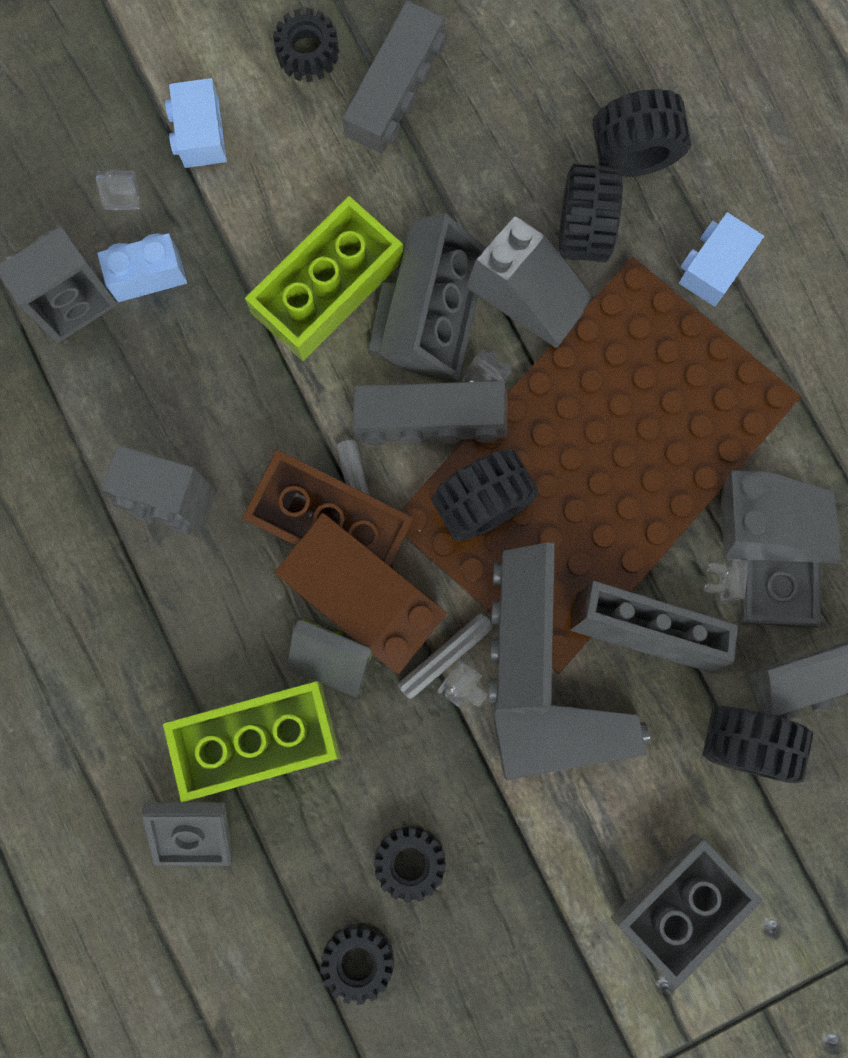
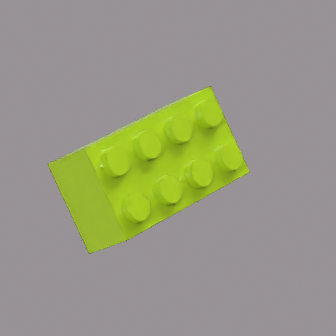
(325, 278)
(251, 741)

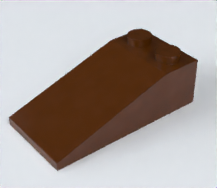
(296, 494)
(360, 593)

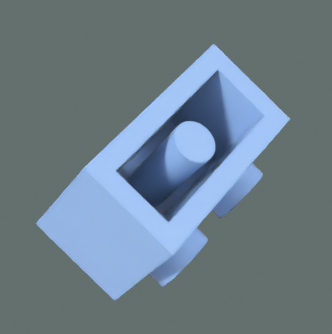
(197, 123)
(720, 258)
(142, 267)

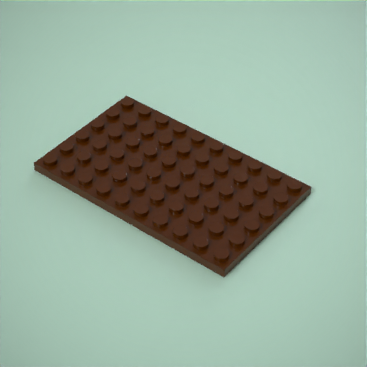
(624, 441)

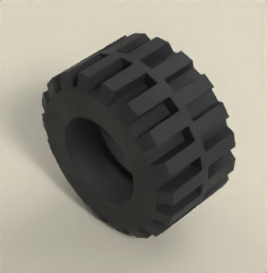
(642, 132)
(590, 212)
(484, 494)
(758, 744)

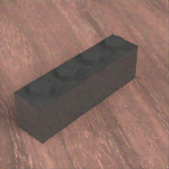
(394, 77)
(431, 412)
(653, 627)

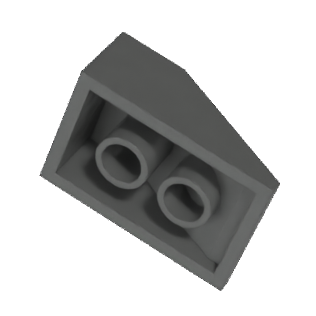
(530, 282)
(778, 519)

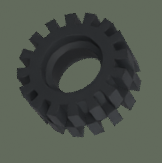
(302, 27)
(403, 887)
(357, 988)

